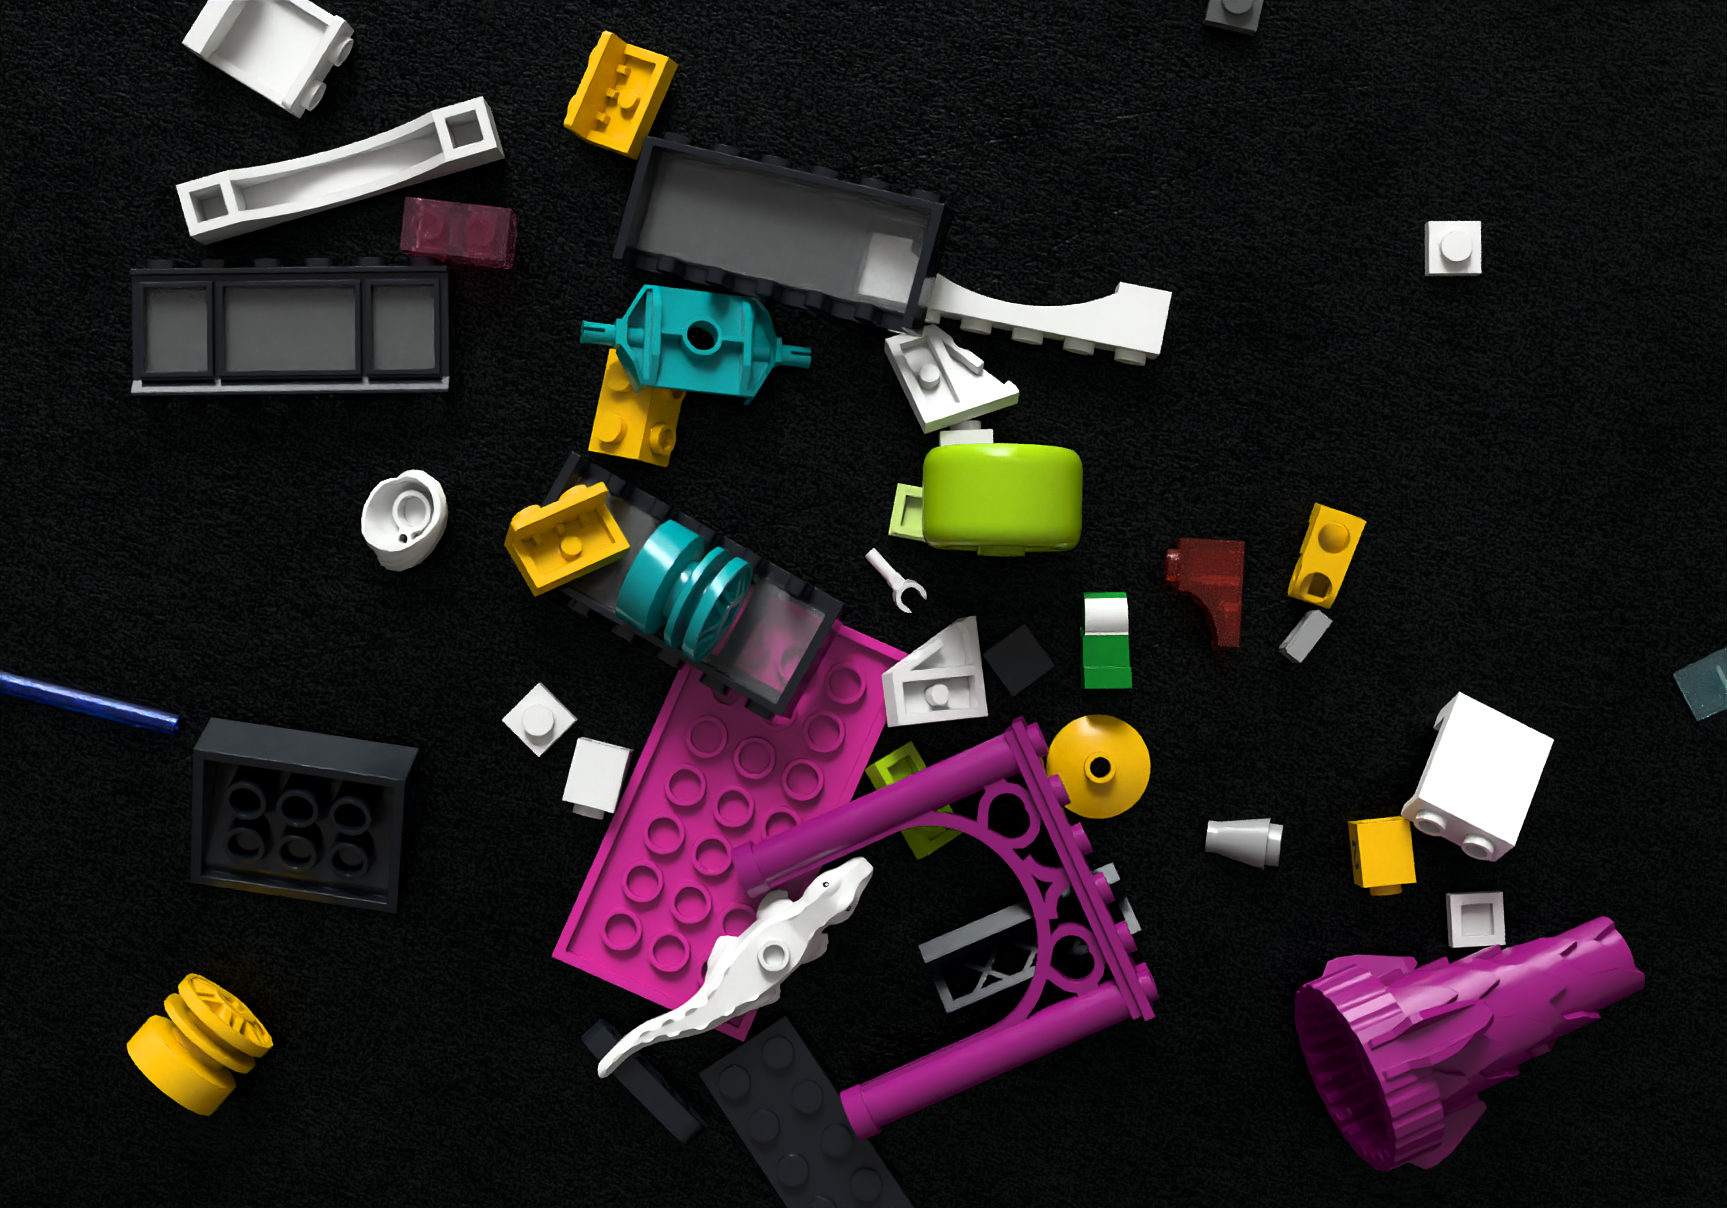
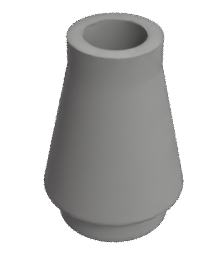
(1247, 841)

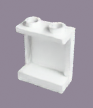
(273, 47)
(1478, 778)

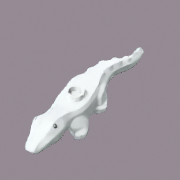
(749, 968)

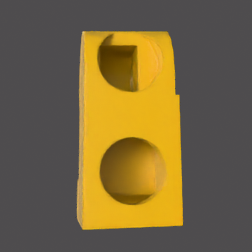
(1325, 555)

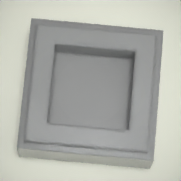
(1304, 636)

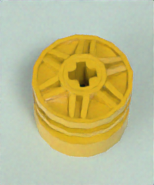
(196, 1048)

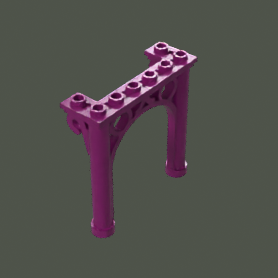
(1019, 1035)

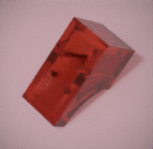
(1213, 577)

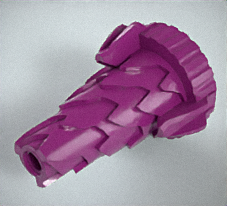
(1412, 1047)

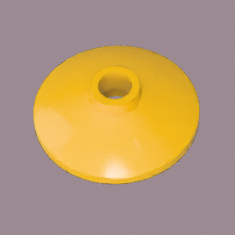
(1093, 738)

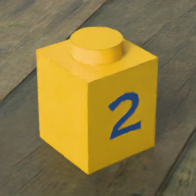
(1382, 854)

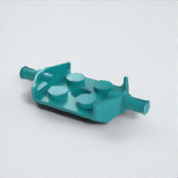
(657, 352)

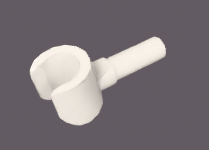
(893, 579)

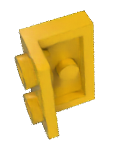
(619, 96)
(634, 423)
(565, 538)

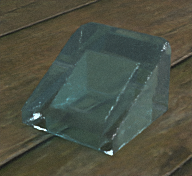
(1705, 684)

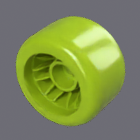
(1002, 498)

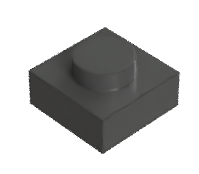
(1234, 15)

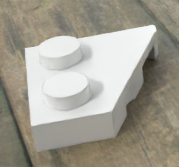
(945, 380)
(938, 679)

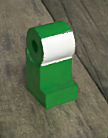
(1104, 641)

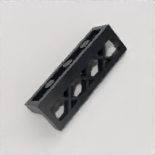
(1007, 932)

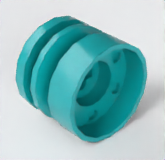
(680, 588)

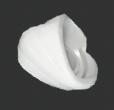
(404, 519)

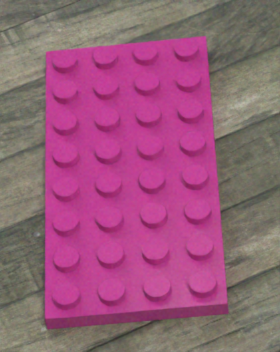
(705, 787)

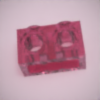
(459, 232)

